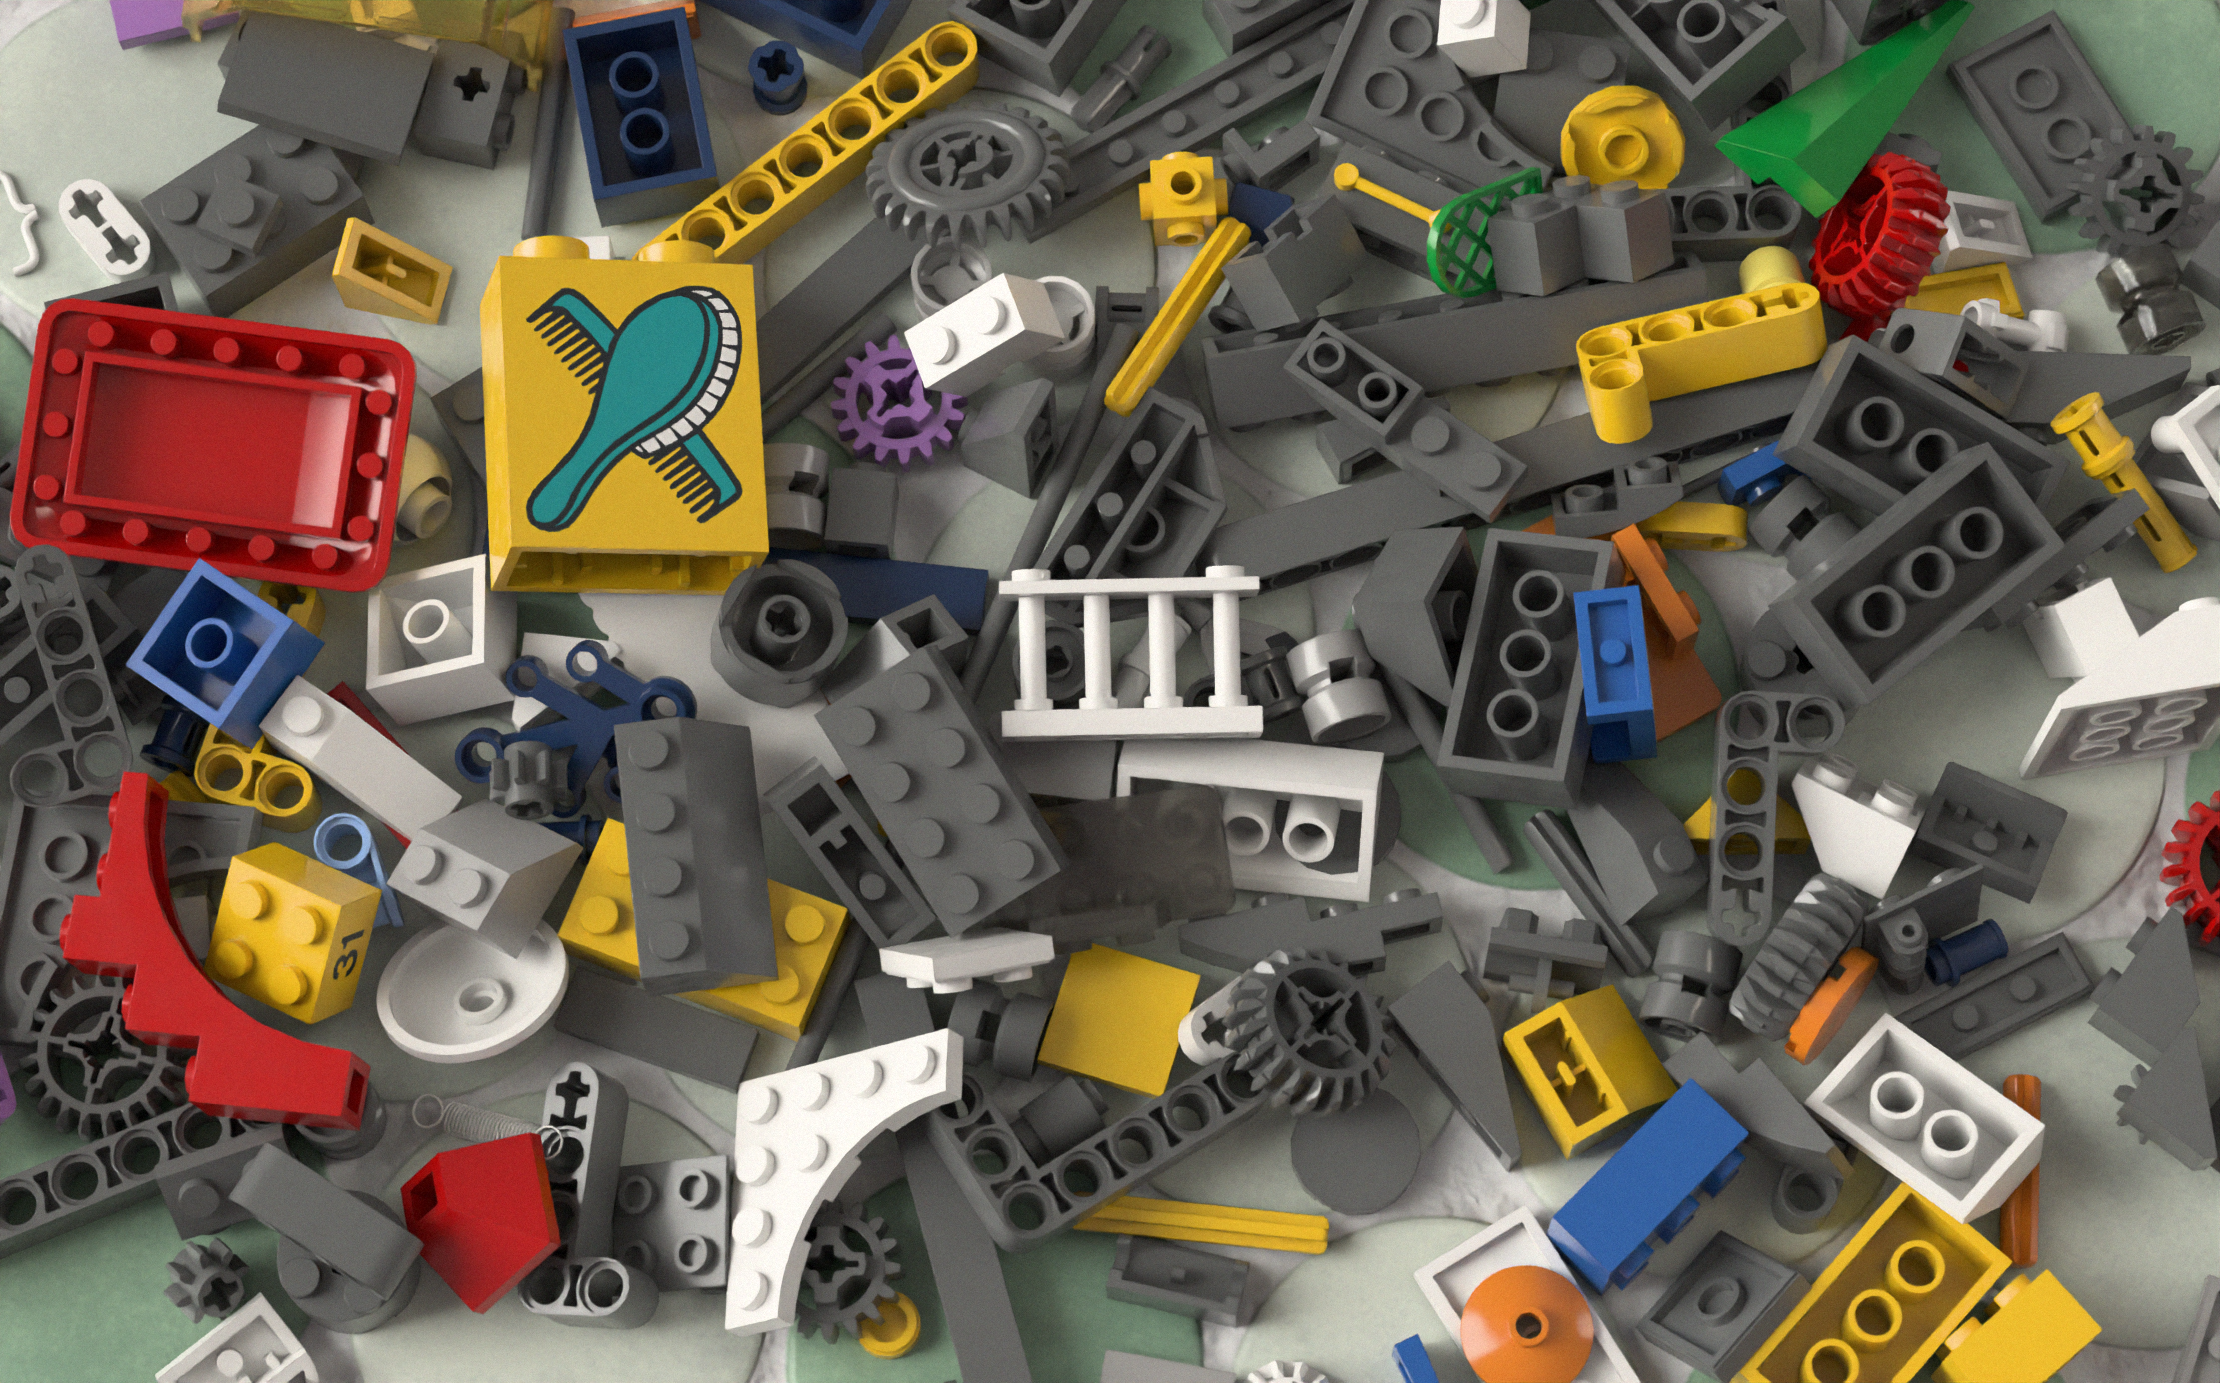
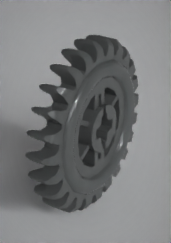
(958, 189)

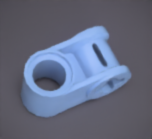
(366, 866)

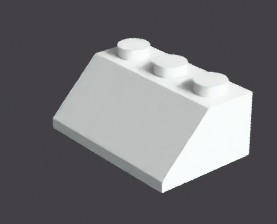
(1929, 1121)

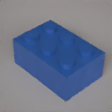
(1649, 1189)

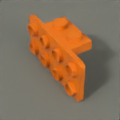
(1678, 678)

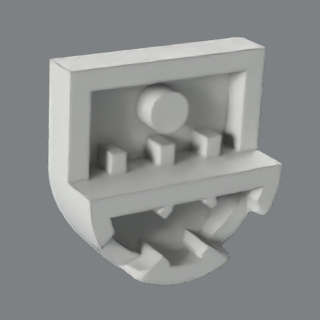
(244, 1348)

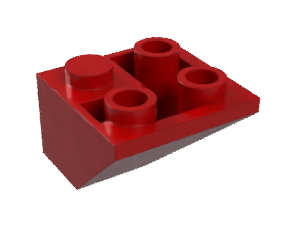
(483, 1216)

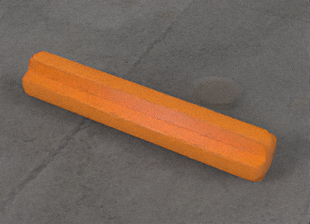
(2021, 1209)

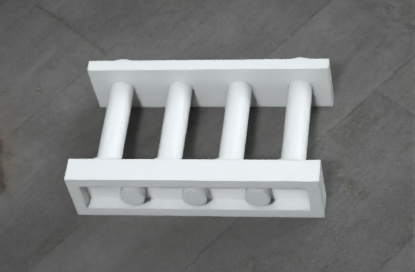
(1099, 712)

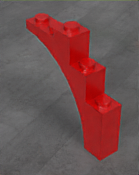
(137, 935)

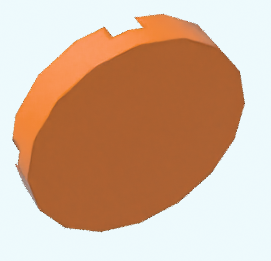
(1830, 1006)

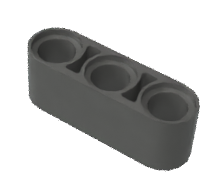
(326, 1221)

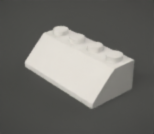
(1249, 781)

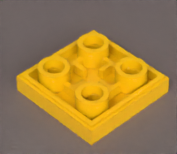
(1119, 1020)

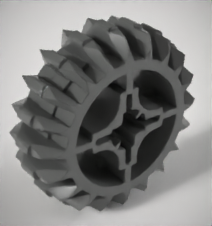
(1798, 956)
(1342, 1057)
(102, 1083)

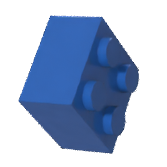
(224, 652)

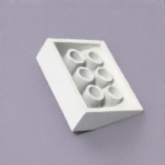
(2141, 703)

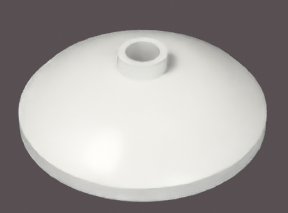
(463, 999)

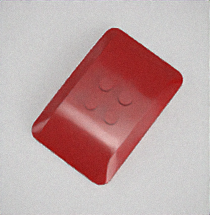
(214, 444)

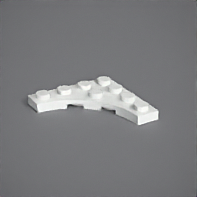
(802, 1144)

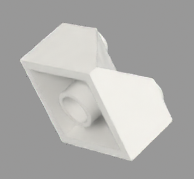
(440, 641)

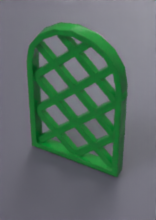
(1532, 185)

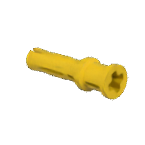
(2109, 459)

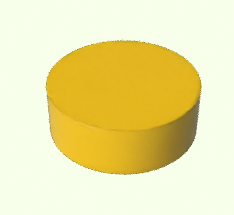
(896, 1334)

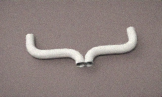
(26, 224)

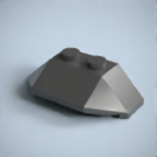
(1141, 509)

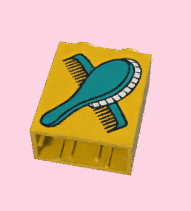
(621, 420)

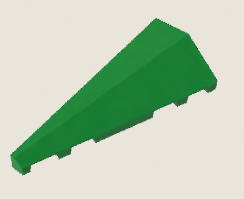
(1832, 127)

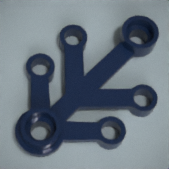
(587, 722)

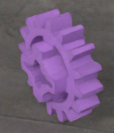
(880, 385)

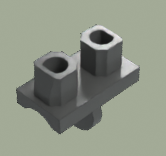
(1545, 963)

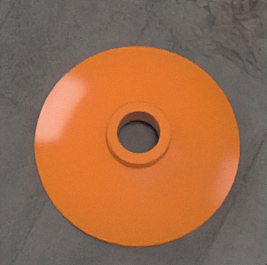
(1491, 1335)

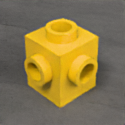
(1183, 199)

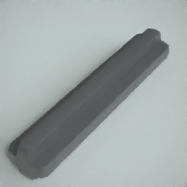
(1583, 887)

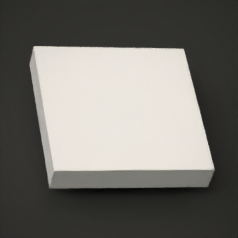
(952, 962)

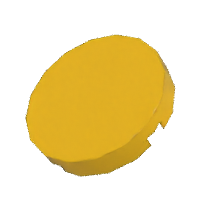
(1623, 137)

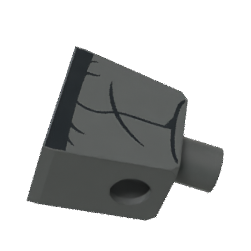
(1932, 343)

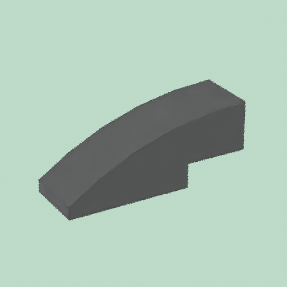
(1762, 1106)

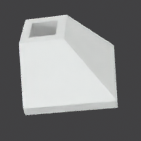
(1855, 823)

